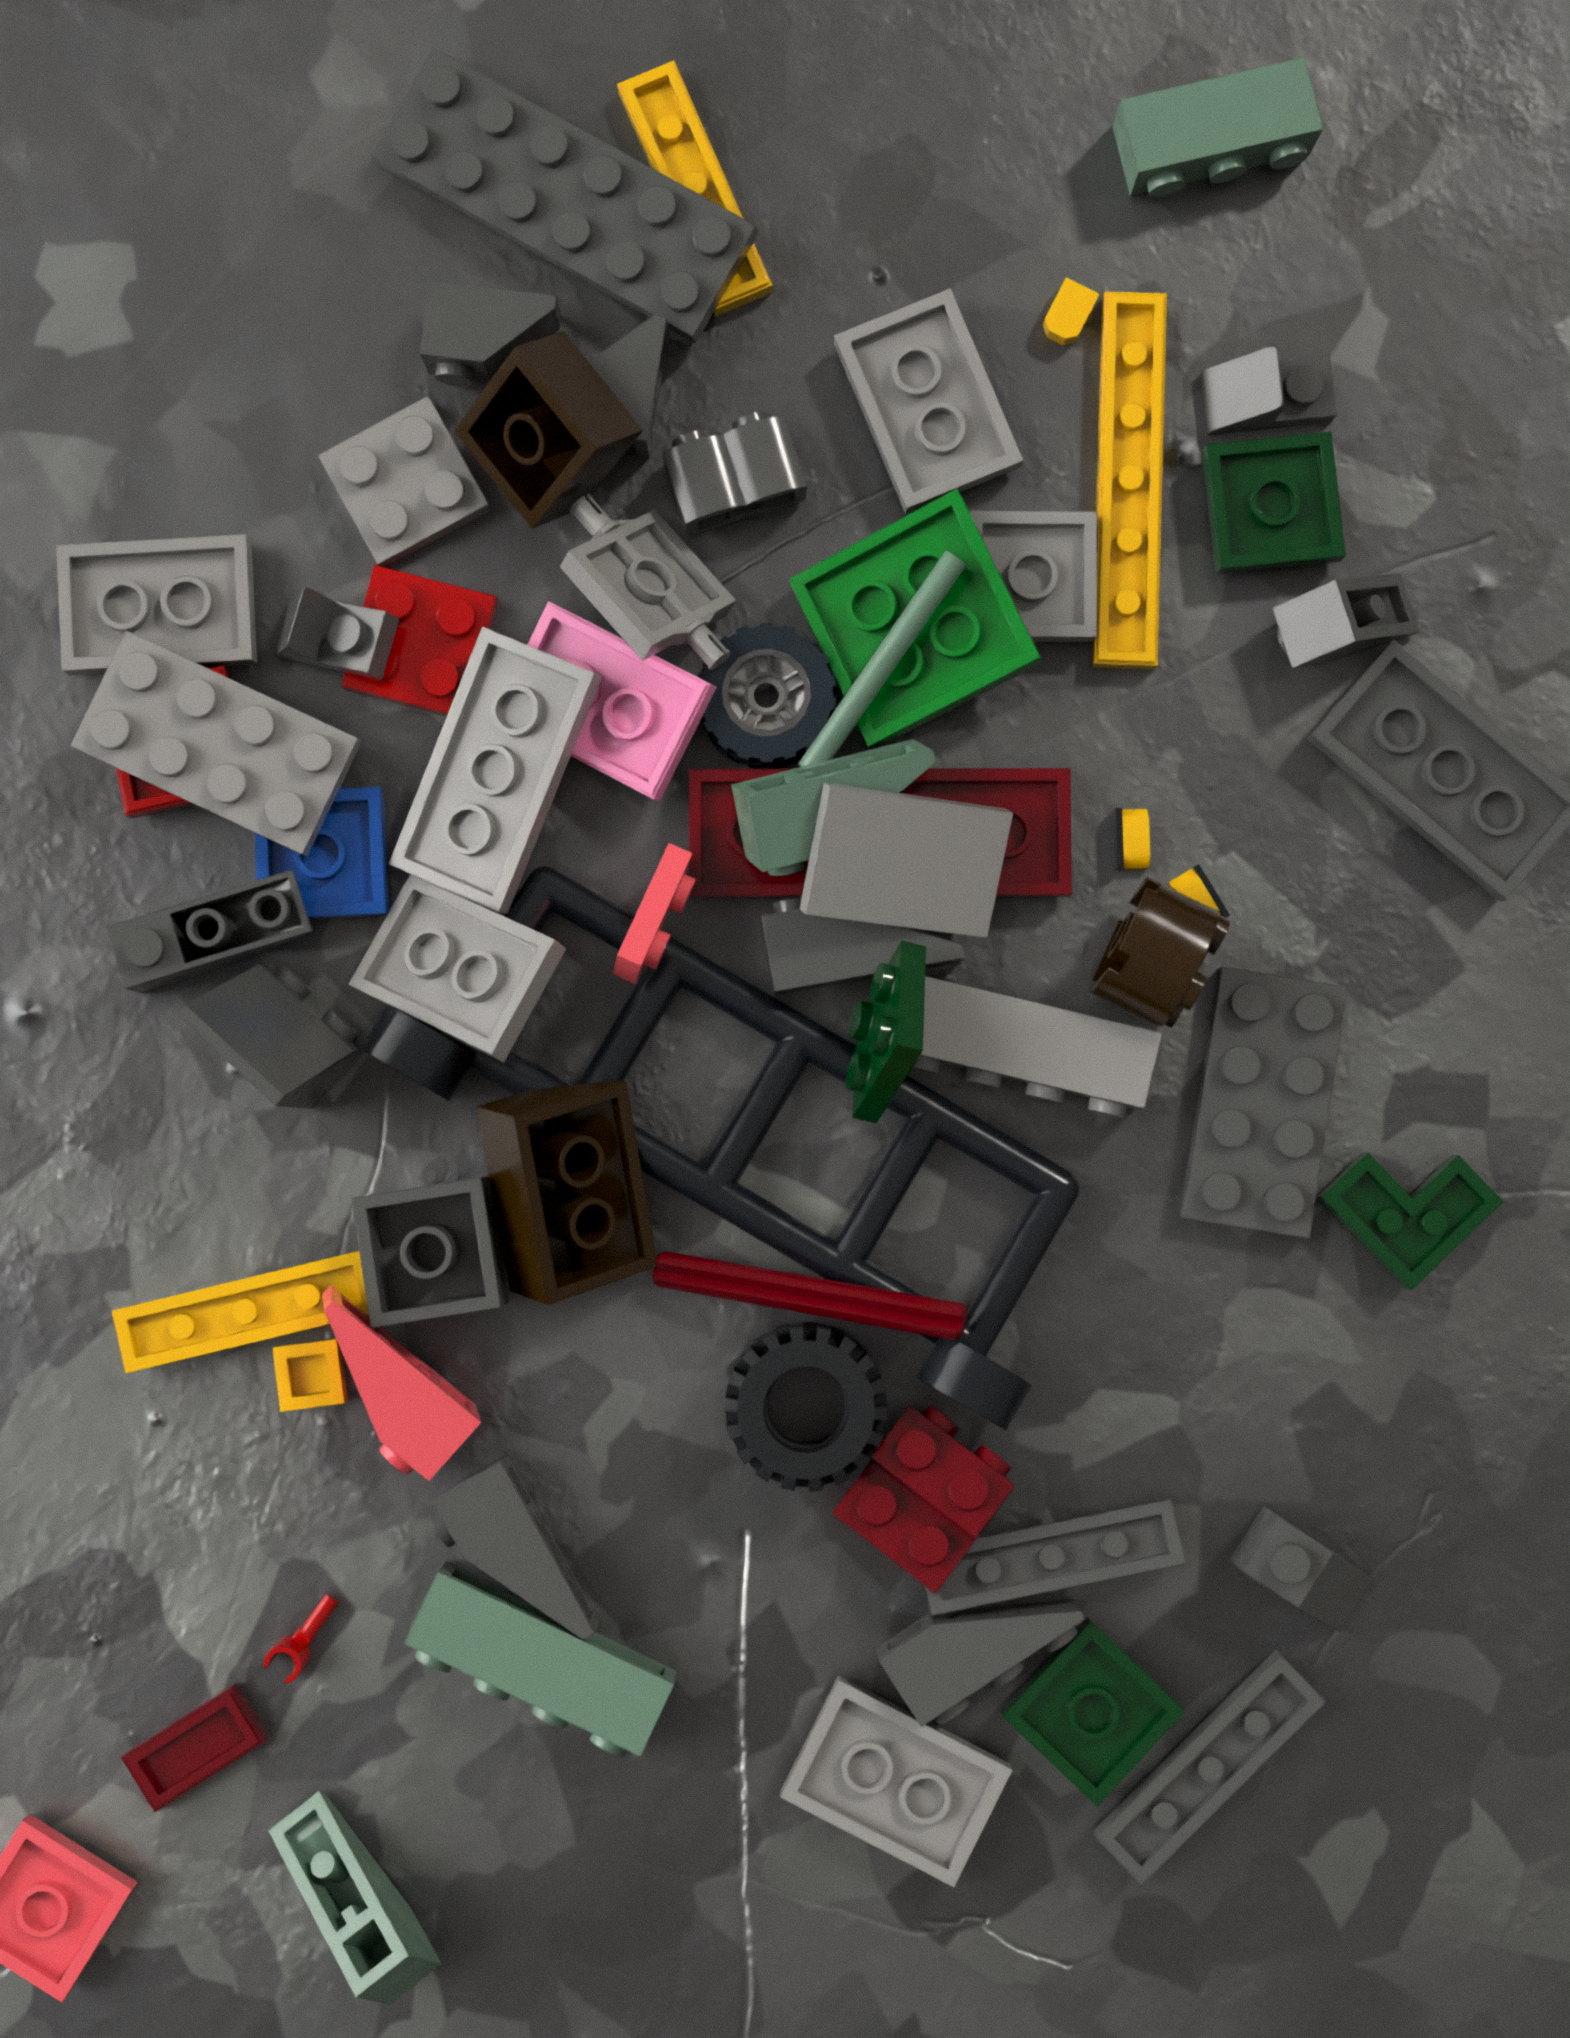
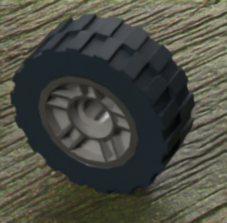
(803, 689)

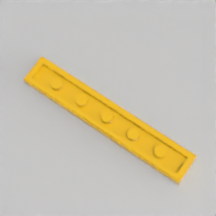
(1130, 479)

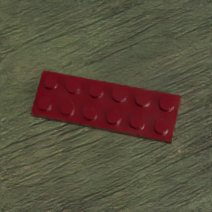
(1034, 859)

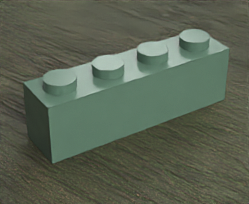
(536, 1659)

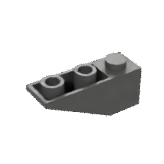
(208, 932)
(959, 1652)

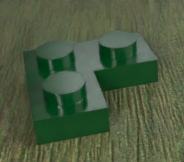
(1415, 1230)

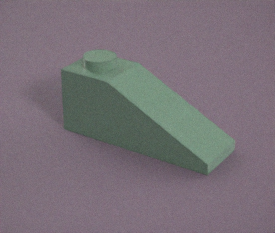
(782, 808)
(353, 1903)

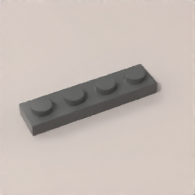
(1062, 1556)
(1208, 1767)

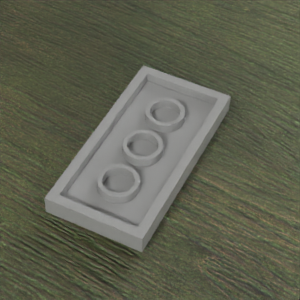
(216, 743)
(495, 770)

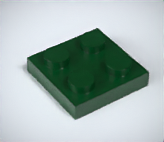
(1273, 503)
(887, 1031)
(1092, 1711)

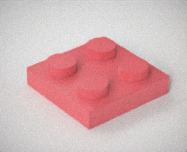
(55, 1906)

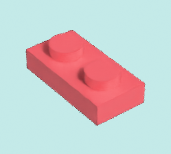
(645, 939)

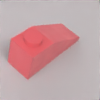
(409, 1404)

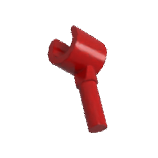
(298, 1644)

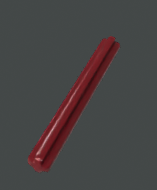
(810, 1295)

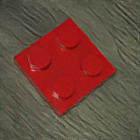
(431, 639)

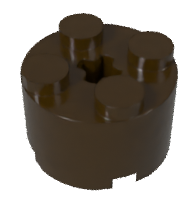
(1157, 954)

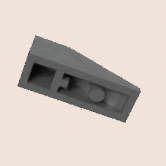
(830, 951)
(507, 1538)

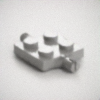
(648, 583)

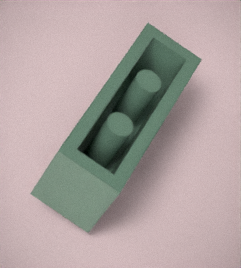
(1217, 128)

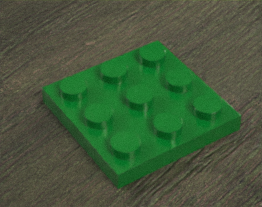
(963, 648)

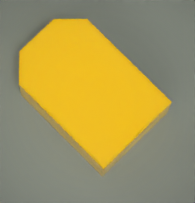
(1069, 312)

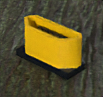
(1131, 839)
(1197, 886)

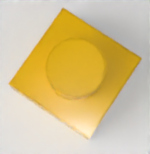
(310, 1374)

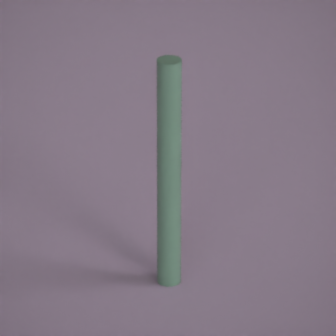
(884, 660)

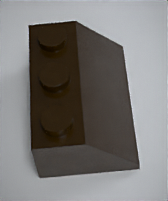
(567, 1189)

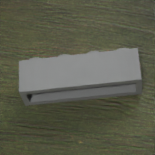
(1037, 1045)

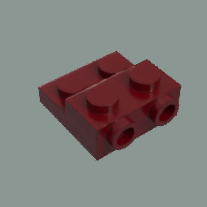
(925, 1497)

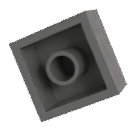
(430, 1252)

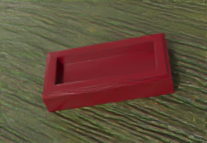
(195, 1747)

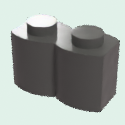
(734, 473)

